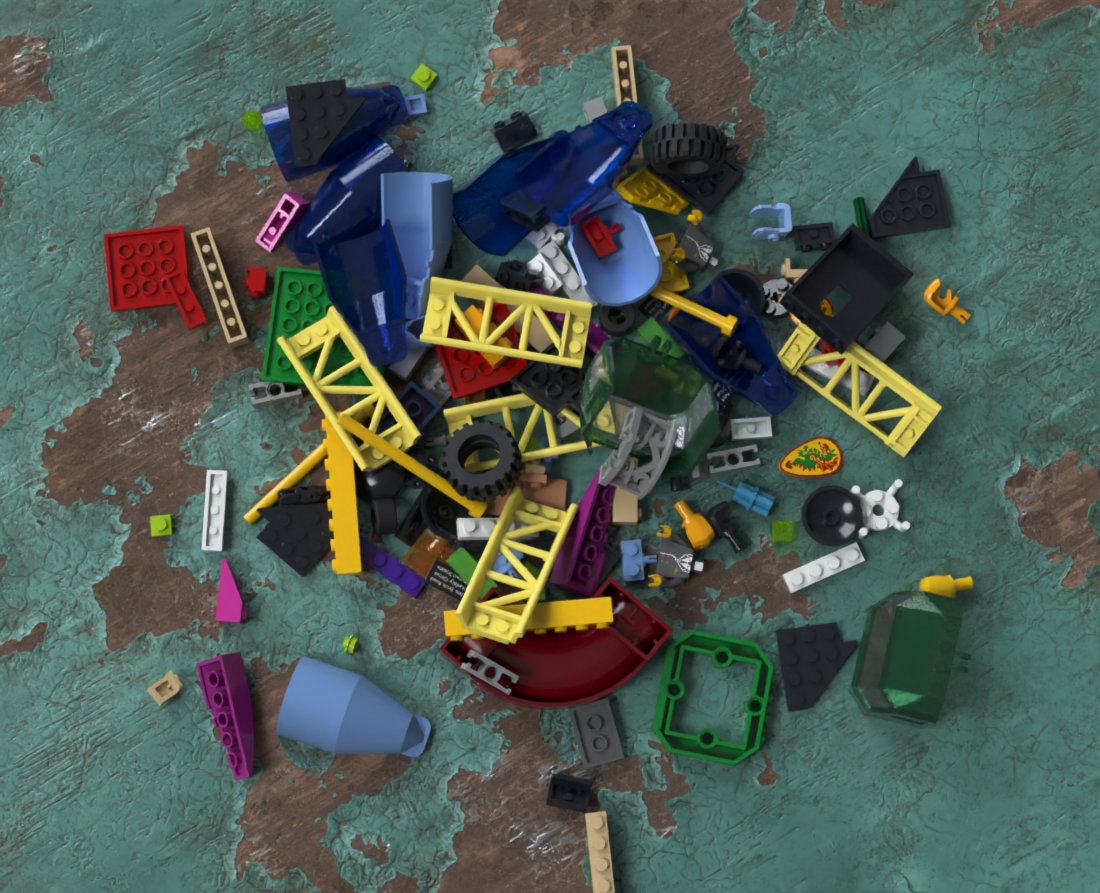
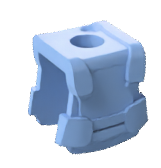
(781, 211)

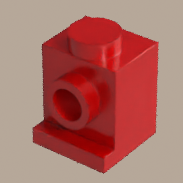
(257, 282)

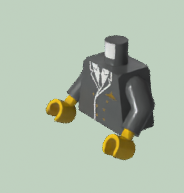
(693, 247)
(674, 561)

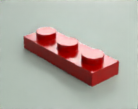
(185, 299)

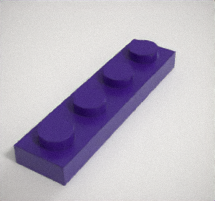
(391, 568)

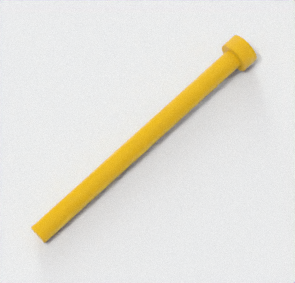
(727, 324)
(300, 471)
(475, 508)

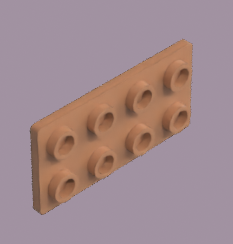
(535, 489)

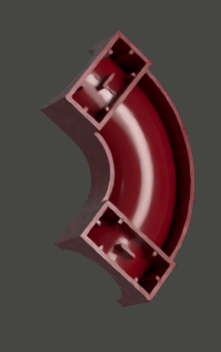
(571, 665)

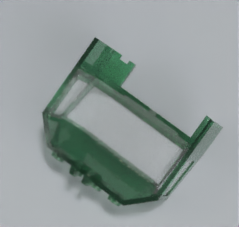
(662, 385)

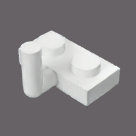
(540, 238)

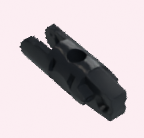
(303, 495)

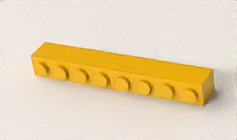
(342, 504)
(546, 616)

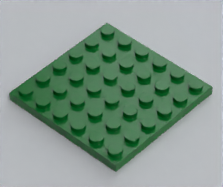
(296, 305)

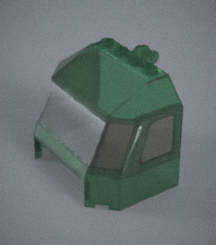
(907, 657)

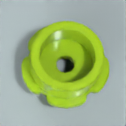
(350, 644)

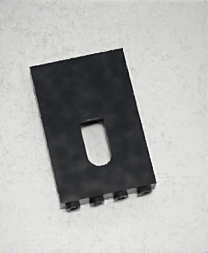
(861, 270)

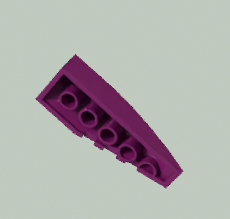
(595, 334)
(582, 553)
(229, 699)

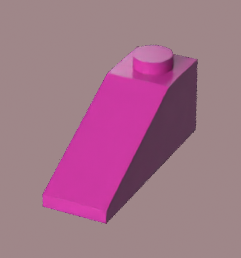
(282, 220)
(230, 602)

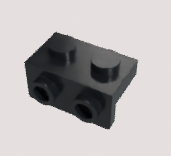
(513, 131)
(813, 237)
(517, 277)
(569, 793)

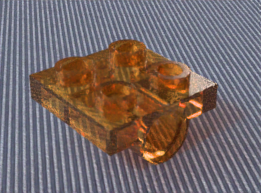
(425, 552)

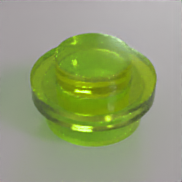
(251, 120)

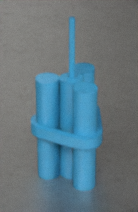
(752, 498)

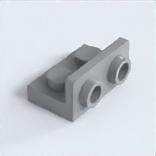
(436, 385)

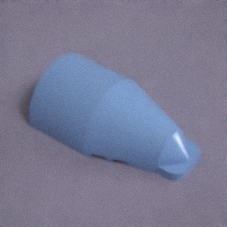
(423, 228)
(625, 273)
(347, 714)

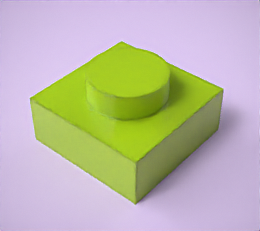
(424, 77)
(161, 525)

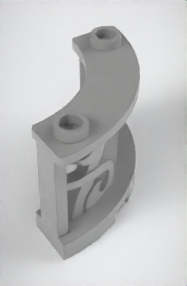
(633, 427)

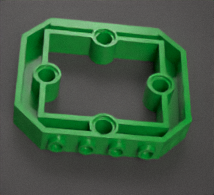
(736, 651)

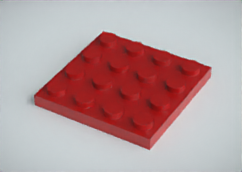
(138, 266)
(468, 370)

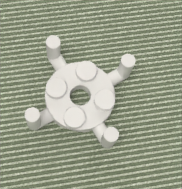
(889, 506)

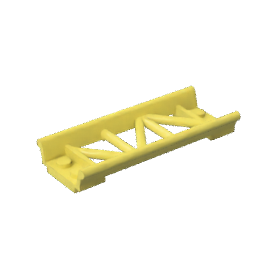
(442, 303)
(323, 334)
(460, 415)
(916, 417)
(484, 617)

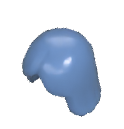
(415, 327)

